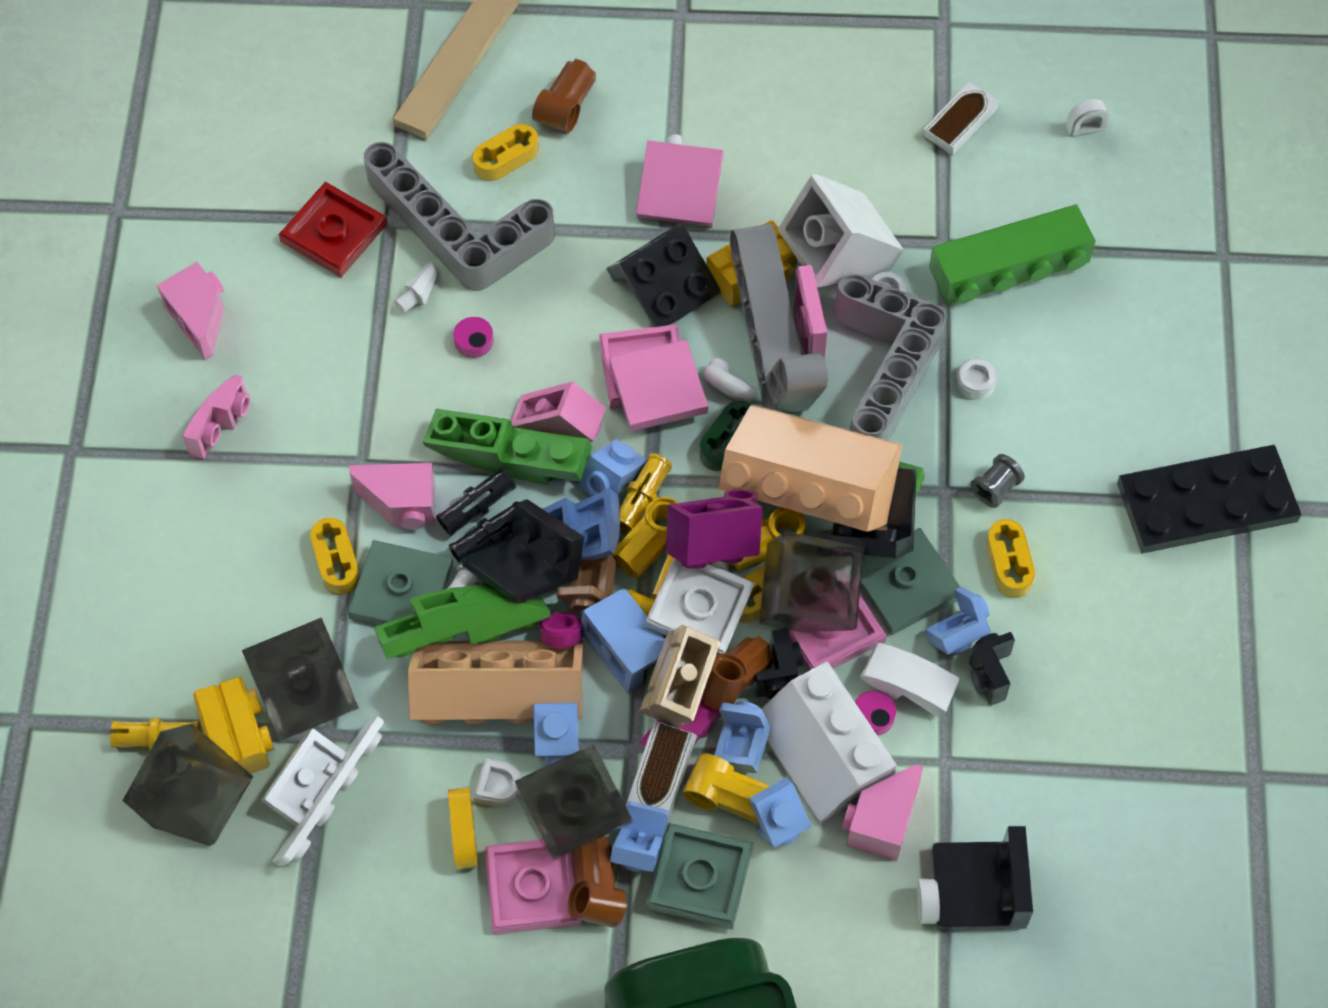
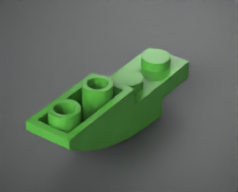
(495, 443)
(445, 613)

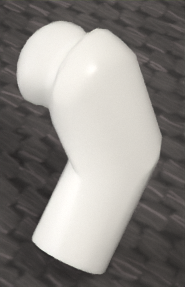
(717, 375)

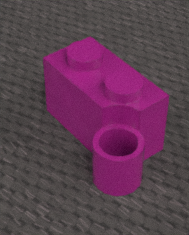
(714, 529)

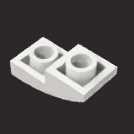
(909, 675)

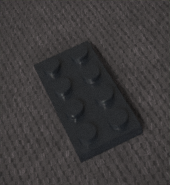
(1208, 498)

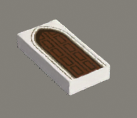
(960, 118)
(662, 767)

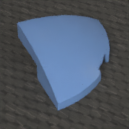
(593, 518)

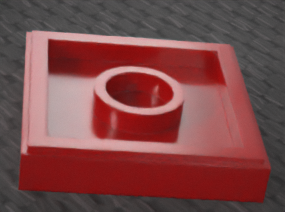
(333, 229)

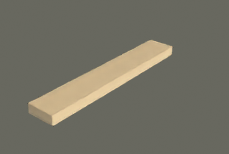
(453, 66)

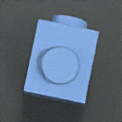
(611, 468)
(963, 628)
(555, 730)
(742, 735)
(779, 813)
(641, 841)

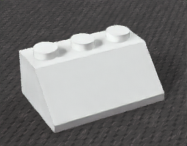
(825, 742)

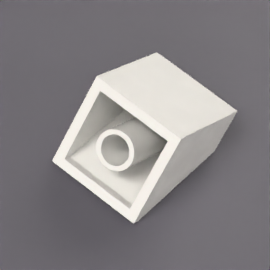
(838, 232)

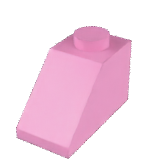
(195, 305)
(561, 411)
(398, 492)
(883, 814)

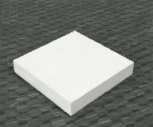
(701, 599)

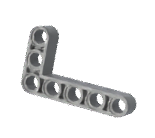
(392, 174)
(915, 335)
(784, 376)

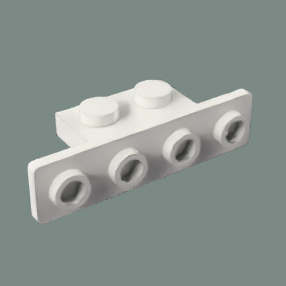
(311, 781)

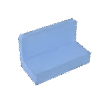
(620, 638)

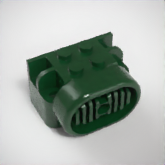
(701, 976)

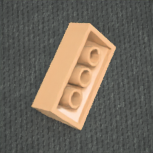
(812, 468)
(492, 680)

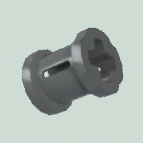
(997, 480)

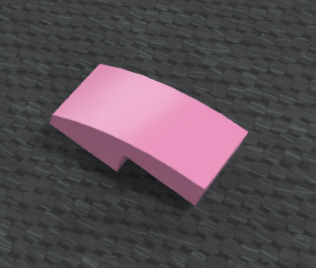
(217, 411)

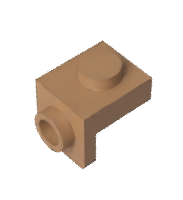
(593, 584)

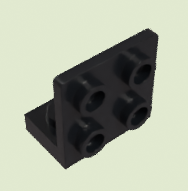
(667, 276)
(895, 537)
(535, 558)
(984, 883)

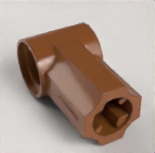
(562, 103)
(736, 671)
(594, 893)

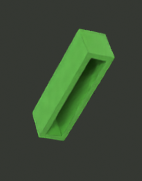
(1011, 254)

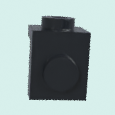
(786, 661)
(987, 670)

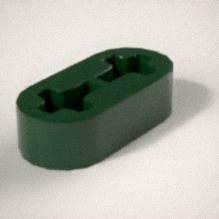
(720, 431)

